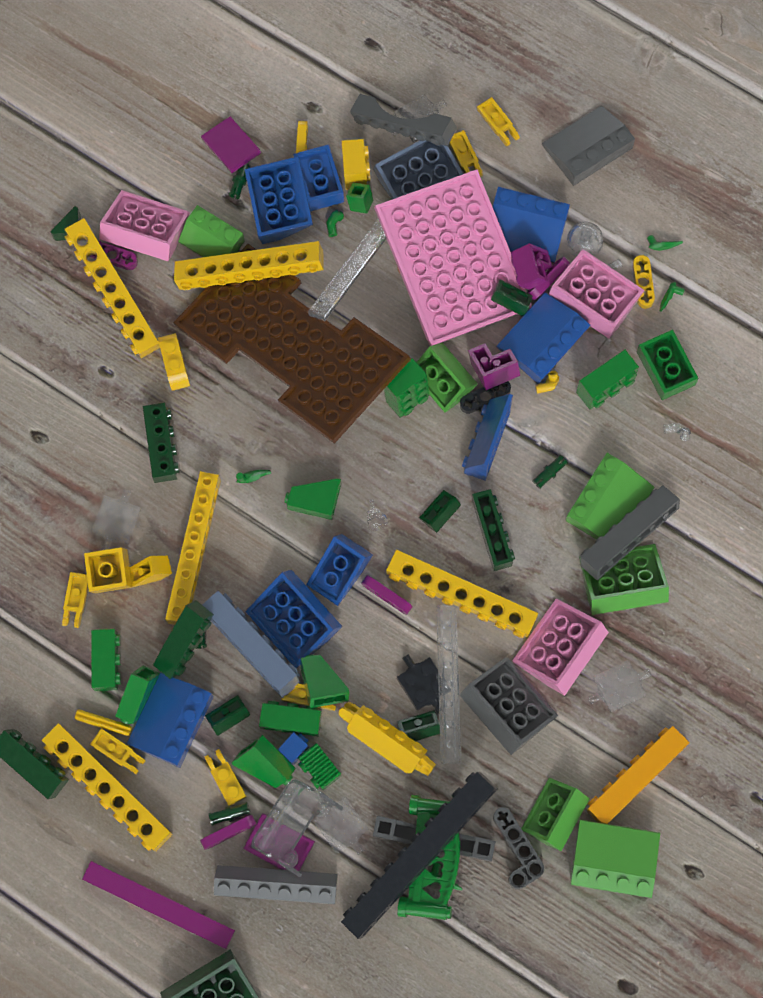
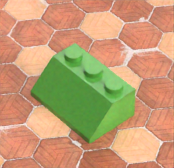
(210, 235)
(446, 376)
(555, 814)

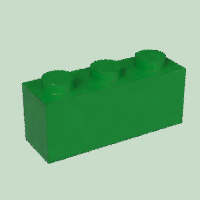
(105, 660)
(290, 718)

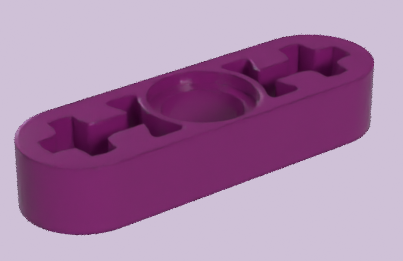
(125, 255)
(552, 274)
(386, 595)
(228, 832)

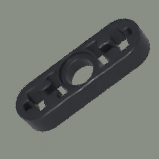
(471, 397)

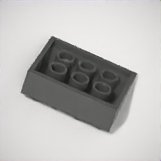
(589, 144)
(508, 705)

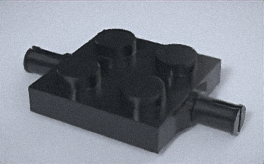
(420, 683)

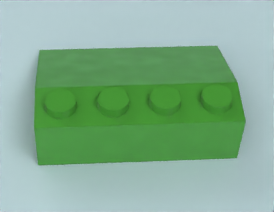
(608, 497)
(629, 584)
(615, 858)

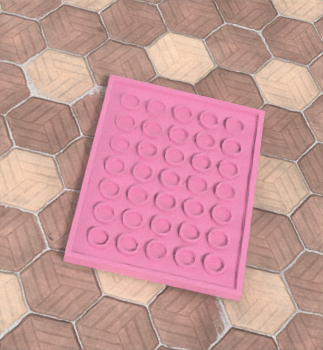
(449, 255)

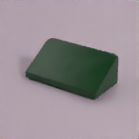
(511, 297)
(440, 511)
(227, 715)
(420, 726)

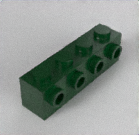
(159, 442)
(492, 530)
(183, 639)
(31, 764)

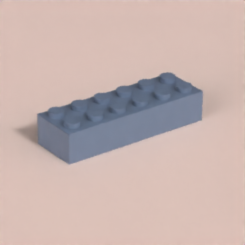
(251, 645)

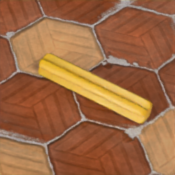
(103, 722)

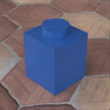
(294, 747)

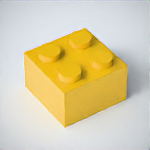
(355, 162)
(108, 570)

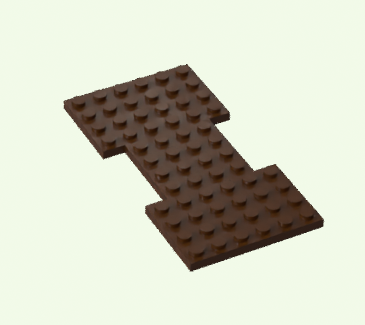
(327, 369)

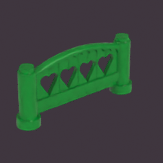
(420, 902)

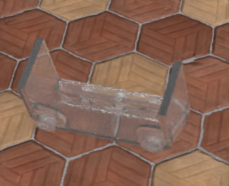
(289, 821)

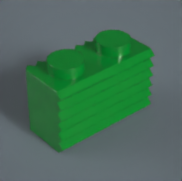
(319, 767)

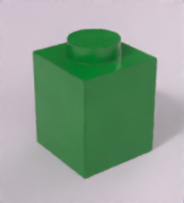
(359, 198)

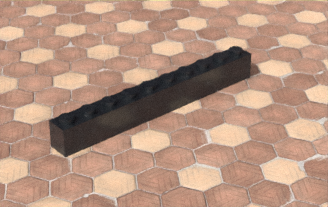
(419, 854)

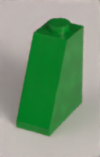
(315, 498)
(322, 683)
(136, 694)
(264, 763)

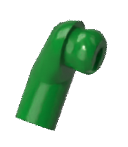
(331, 222)

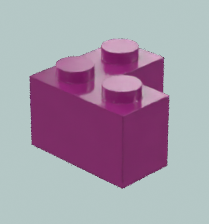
(531, 265)
(493, 369)

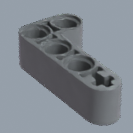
(514, 845)

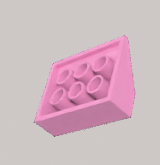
(143, 225)
(596, 293)
(561, 646)

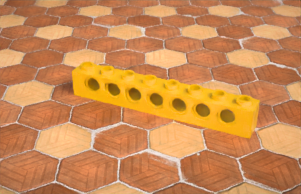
(80, 231)
(198, 271)
(193, 545)
(401, 561)
(159, 833)

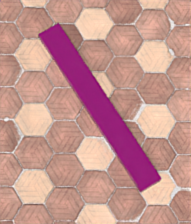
(158, 905)

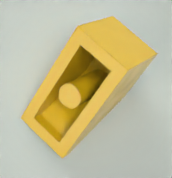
(150, 570)

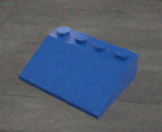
(278, 199)
(530, 220)
(543, 336)
(488, 437)
(293, 618)
(170, 720)

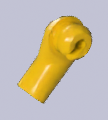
(550, 383)

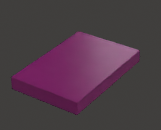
(230, 144)
(302, 848)

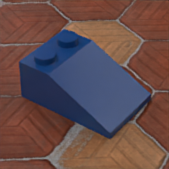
(320, 178)
(339, 568)

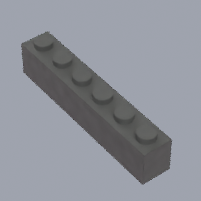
(629, 532)
(275, 884)

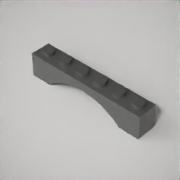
(434, 128)
(403, 832)

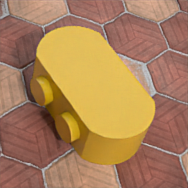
(173, 361)

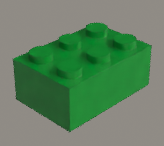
(667, 364)
(607, 380)
(407, 389)

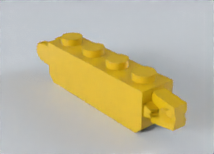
(386, 739)

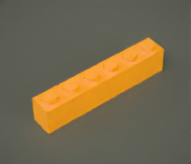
(638, 776)

